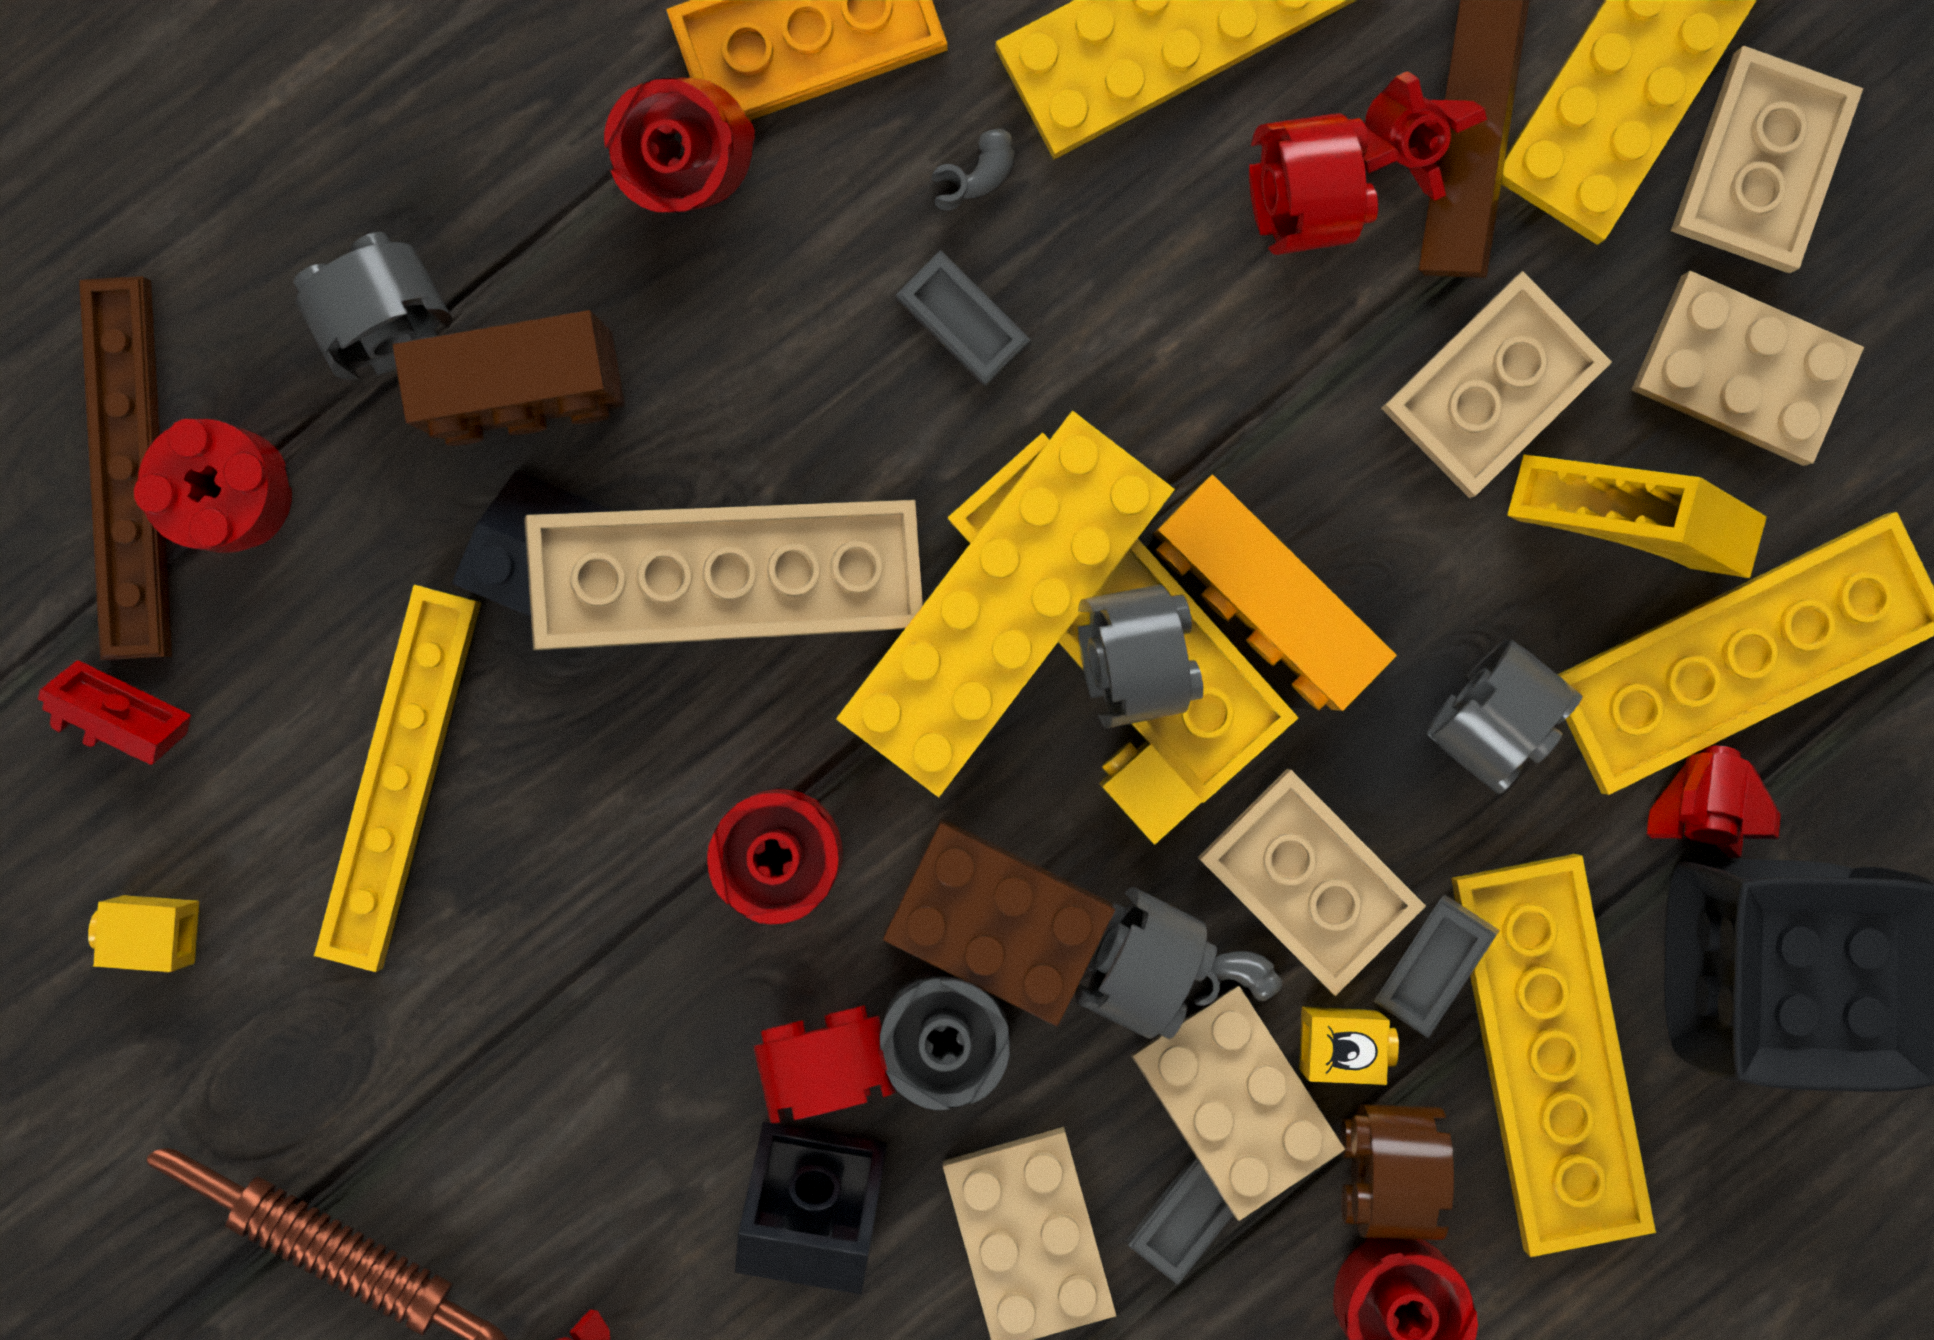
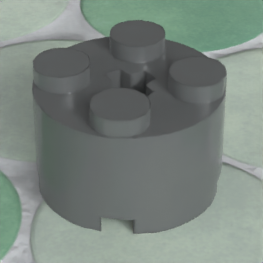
(369, 303)
(1139, 655)
(1504, 715)
(1147, 966)
(955, 1073)

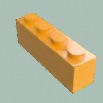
(1273, 596)

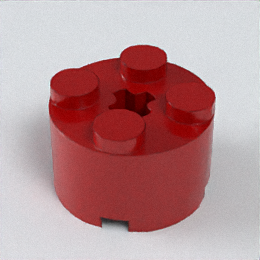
(646, 156)
(1311, 182)
(179, 477)
(755, 885)
(823, 1066)
(1393, 1274)

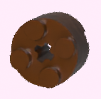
(1397, 1172)

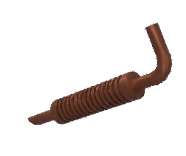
(329, 1249)

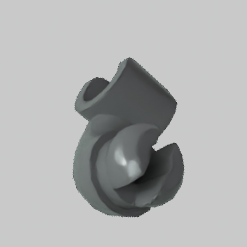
(991, 170)
(1248, 970)

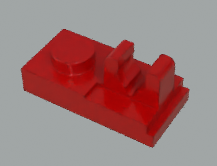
(113, 712)

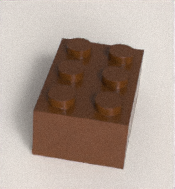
(509, 377)
(999, 922)

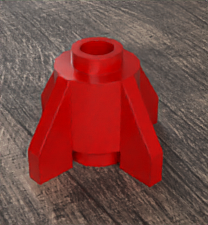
(1415, 130)
(1717, 801)

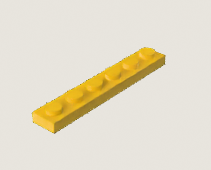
(397, 778)

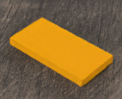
(800, 49)

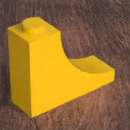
(1641, 509)

